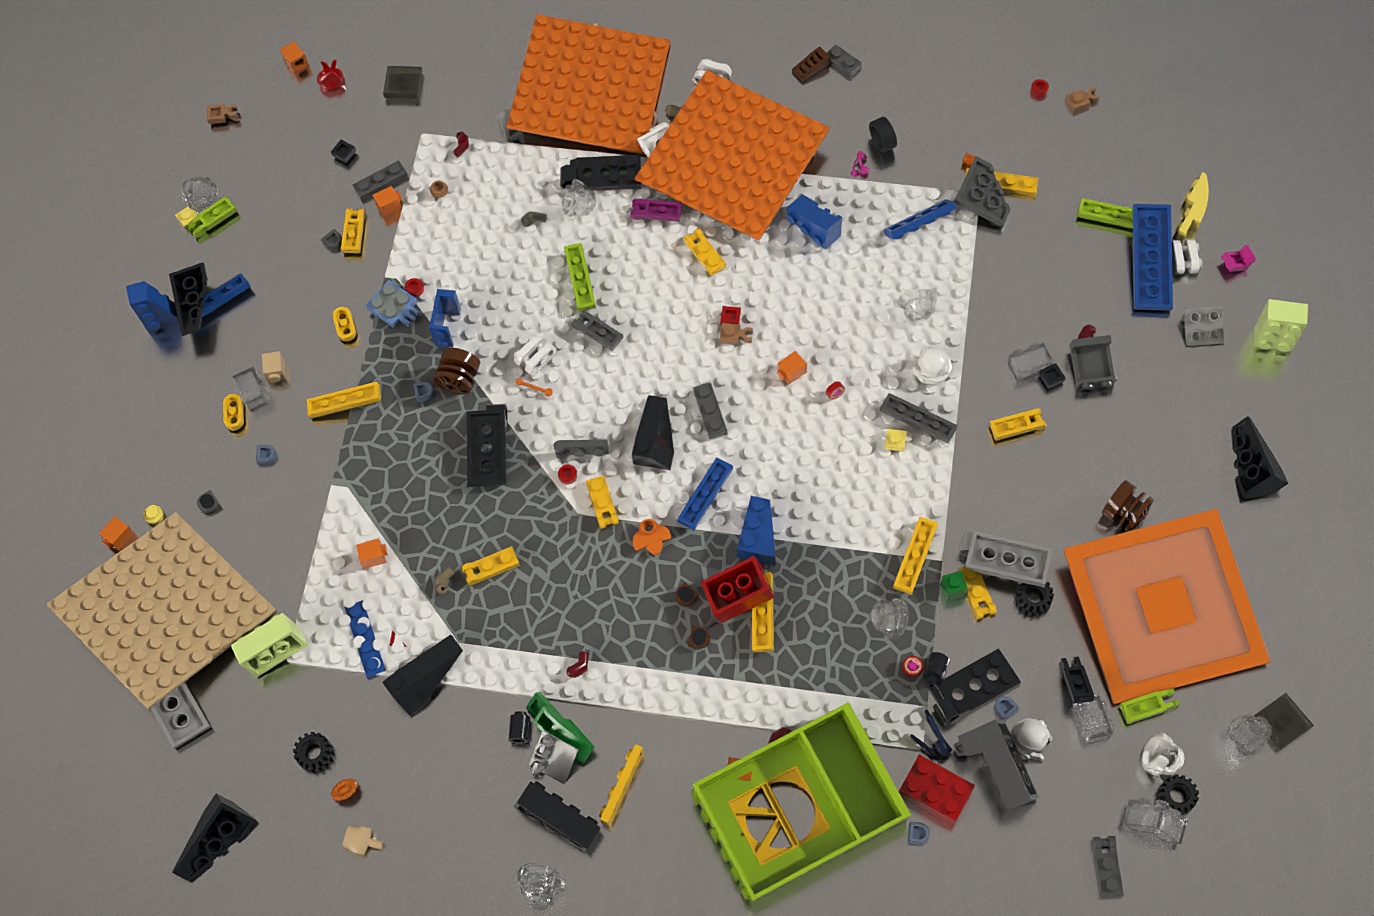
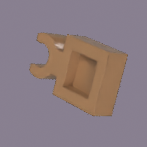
(1080, 100)
(219, 113)
(732, 334)

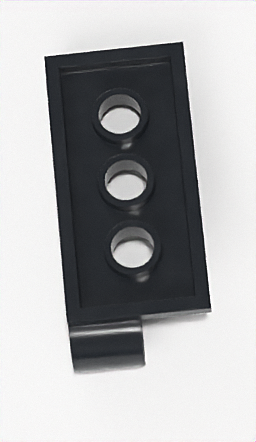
(596, 165)
(496, 417)
(950, 709)

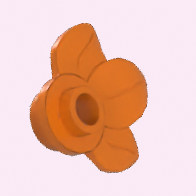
(651, 539)

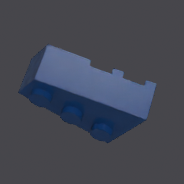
(815, 221)
(151, 307)
(757, 532)

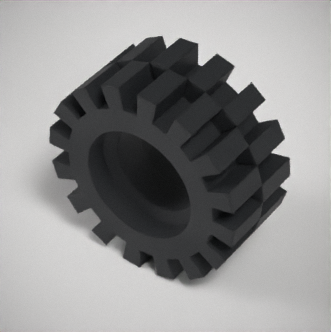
(1034, 607)
(304, 743)
(1184, 784)

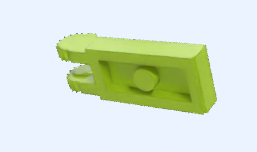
(211, 216)
(1147, 706)

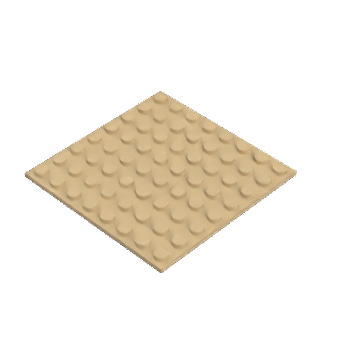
(161, 609)

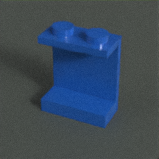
(445, 303)

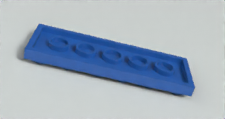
(1152, 257)

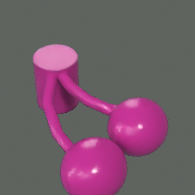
(864, 170)

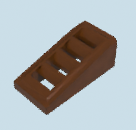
(819, 56)

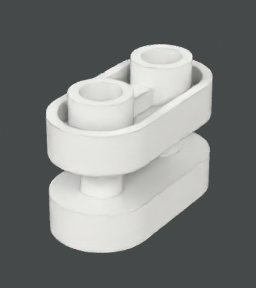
(720, 69)
(1191, 250)
(534, 354)

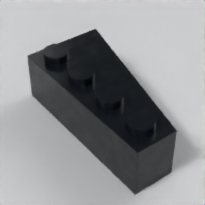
(558, 815)

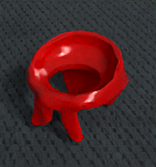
(330, 80)

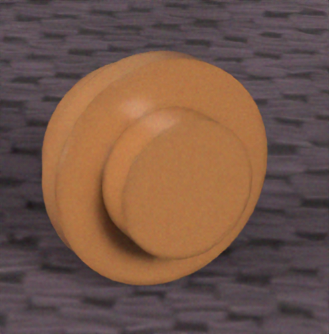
(438, 189)

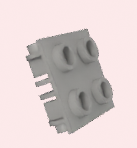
(1203, 325)
(553, 757)

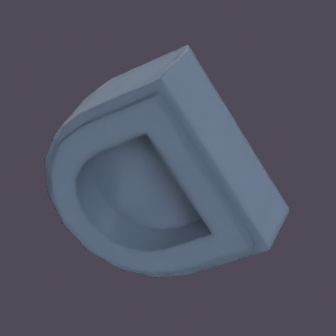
(423, 391)
(265, 454)
(1005, 707)
(918, 833)

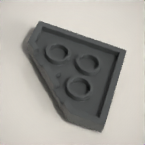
(983, 193)

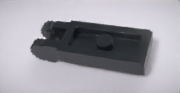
(1077, 681)

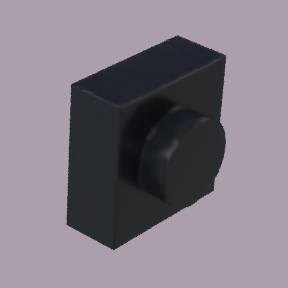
(343, 151)
(1052, 375)

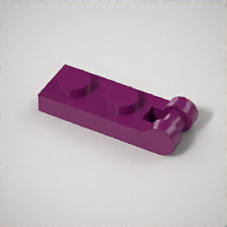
(656, 210)

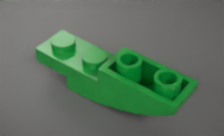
(551, 721)

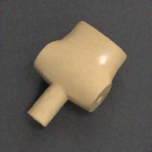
(359, 839)

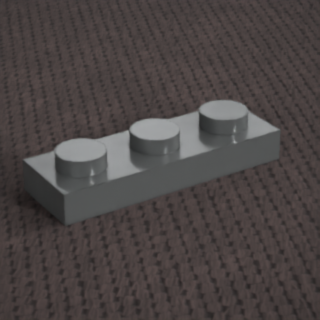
(380, 180)
(710, 410)

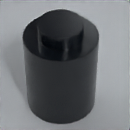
(936, 668)
(519, 727)

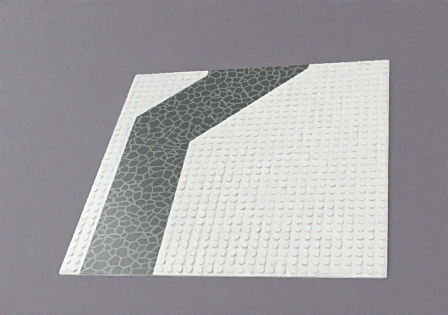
(833, 489)

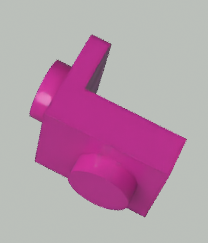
(1239, 260)

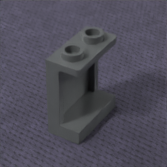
(1092, 362)

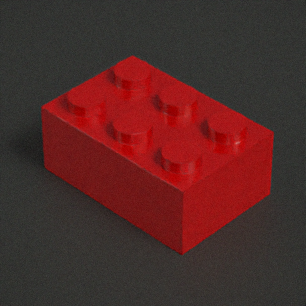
(737, 589)
(936, 790)

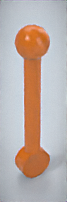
(548, 391)

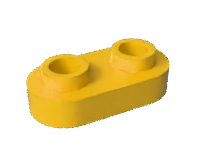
(344, 325)
(233, 413)

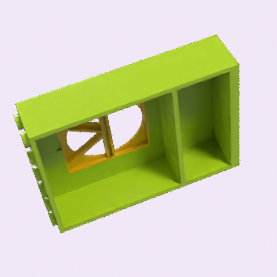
(838, 771)

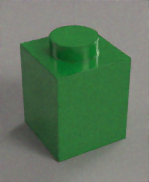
(953, 586)

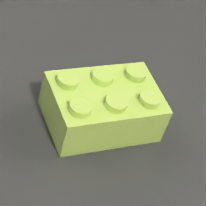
(1280, 325)
(269, 645)

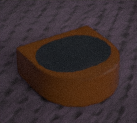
(685, 595)
(699, 638)

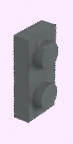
(844, 61)

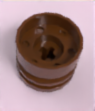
(456, 371)
(1128, 506)

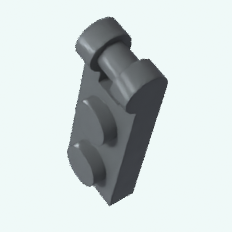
(597, 330)
(581, 447)
(1108, 867)

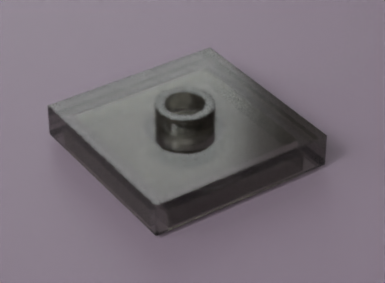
(402, 82)
(1285, 720)

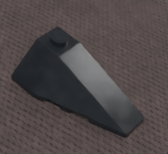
(189, 296)
(654, 439)
(1257, 467)
(419, 678)
(215, 832)

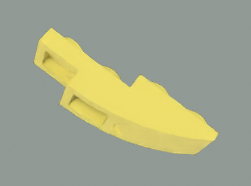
(1195, 207)

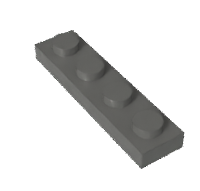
(918, 418)

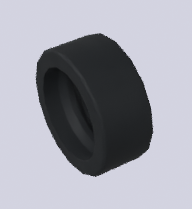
(883, 134)

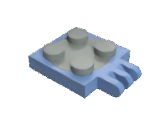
(393, 305)

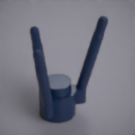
(940, 746)

